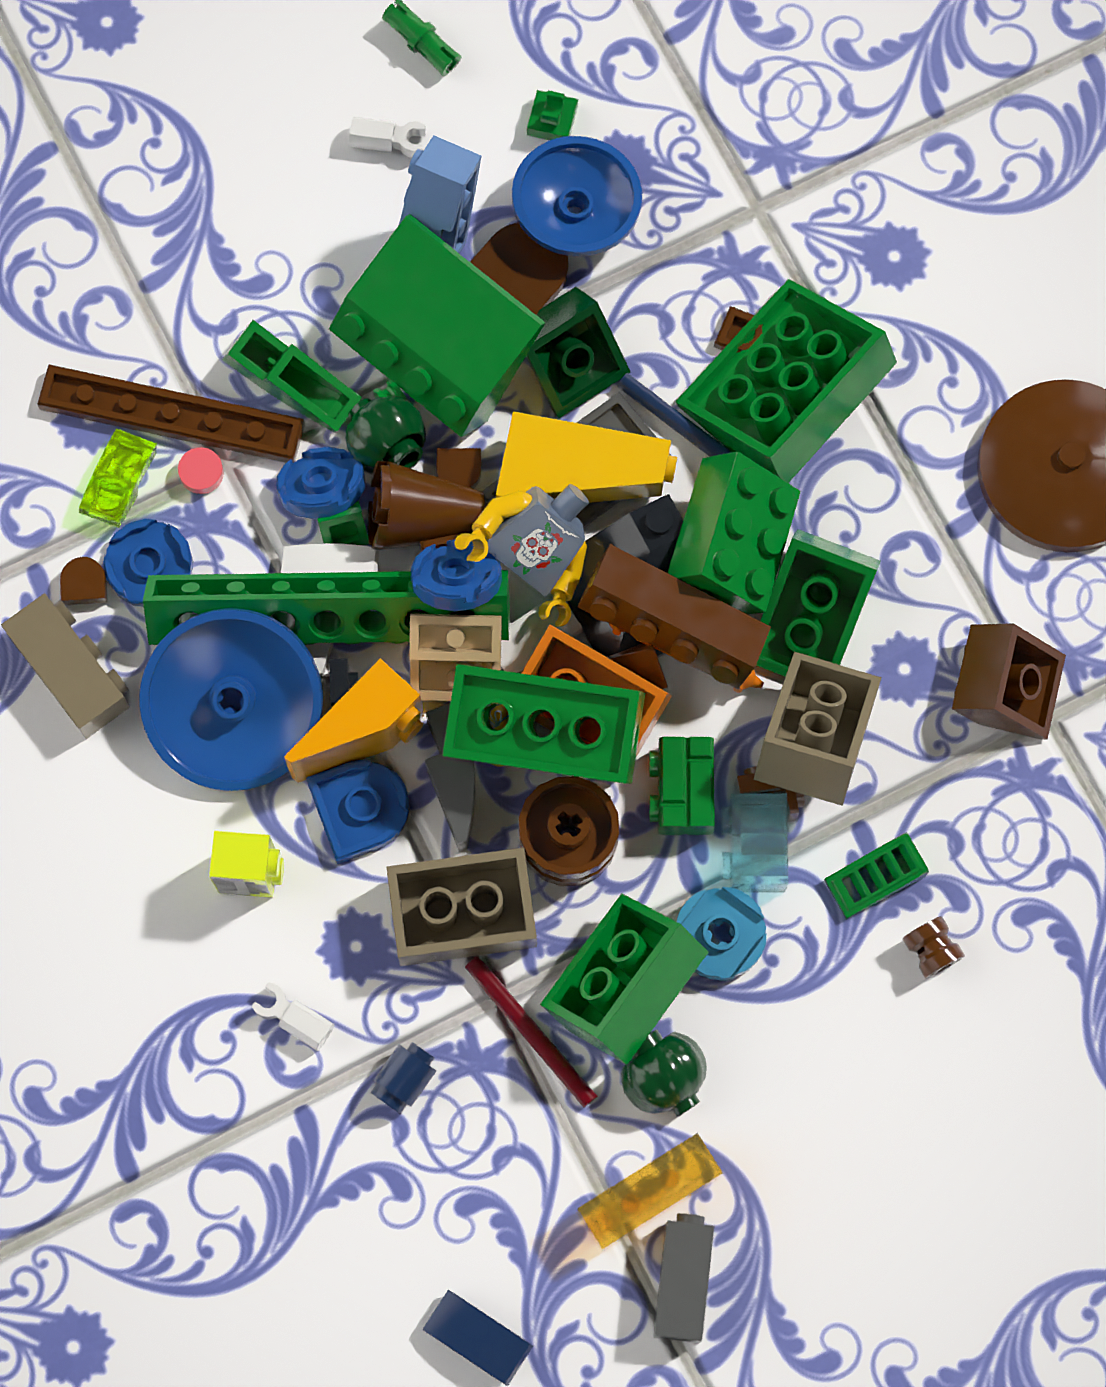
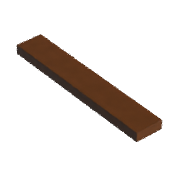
(171, 414)

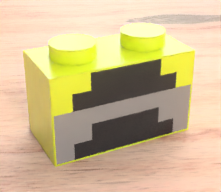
(245, 864)

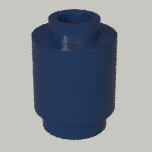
(404, 1077)

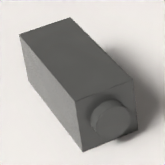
(684, 1279)

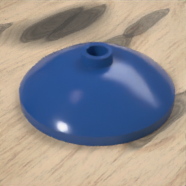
(580, 175)

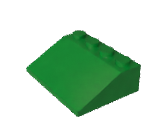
(437, 327)
(792, 382)

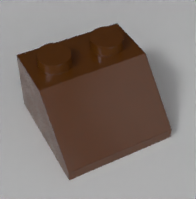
(1008, 680)

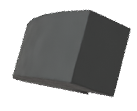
(452, 781)

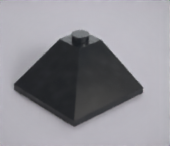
(644, 533)

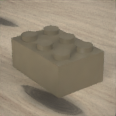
(817, 728)
(461, 906)

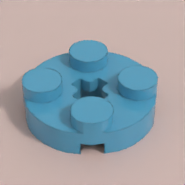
(746, 929)

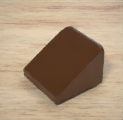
(643, 662)

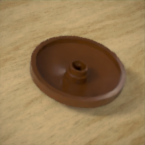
(1047, 465)

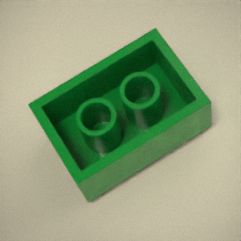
(735, 531)
(624, 978)

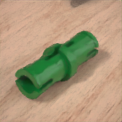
(421, 37)

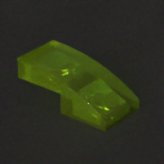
(117, 477)

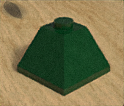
(575, 352)

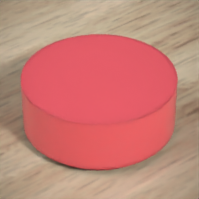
(200, 470)

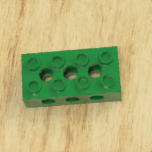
(525, 697)

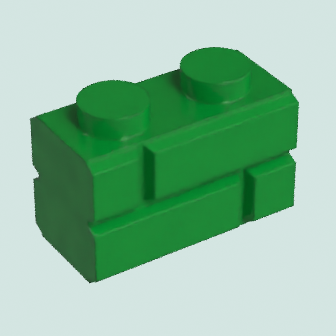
(684, 785)

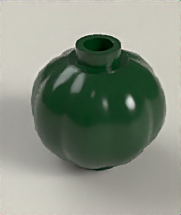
(385, 431)
(665, 1074)

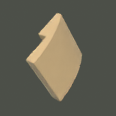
(448, 640)

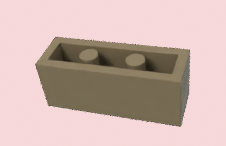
(67, 664)

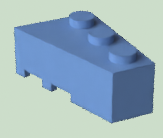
(443, 190)

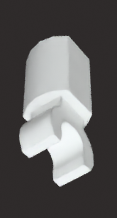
(385, 135)
(296, 1018)

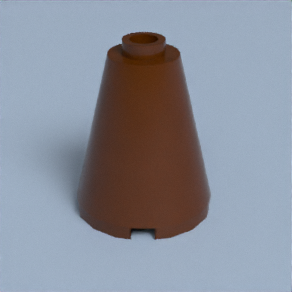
(418, 507)

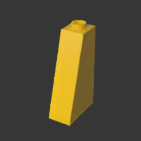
(592, 458)

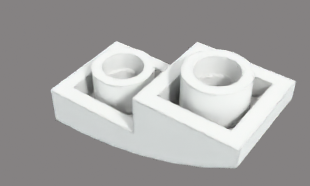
(329, 558)

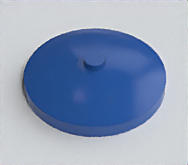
(229, 698)

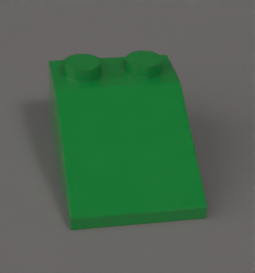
(815, 601)

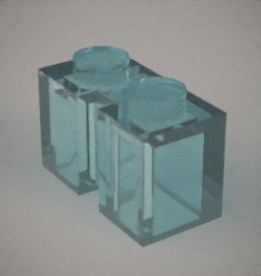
(757, 842)

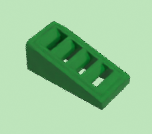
(912, 857)

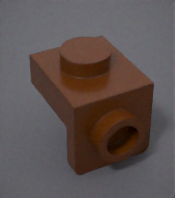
(747, 785)

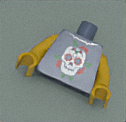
(536, 541)

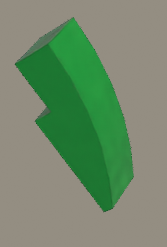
(291, 377)

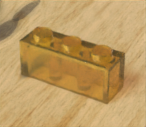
(649, 1192)

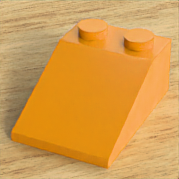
(361, 724)

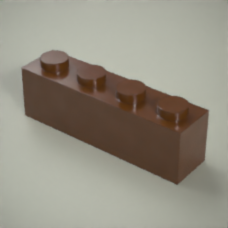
(674, 617)

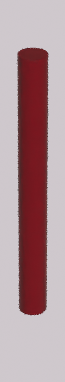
(531, 1031)

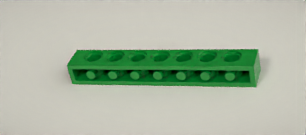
(306, 600)

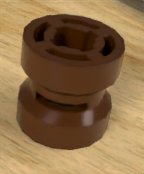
(933, 947)

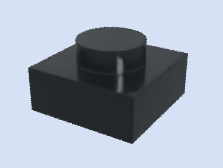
(340, 679)

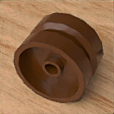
(571, 804)

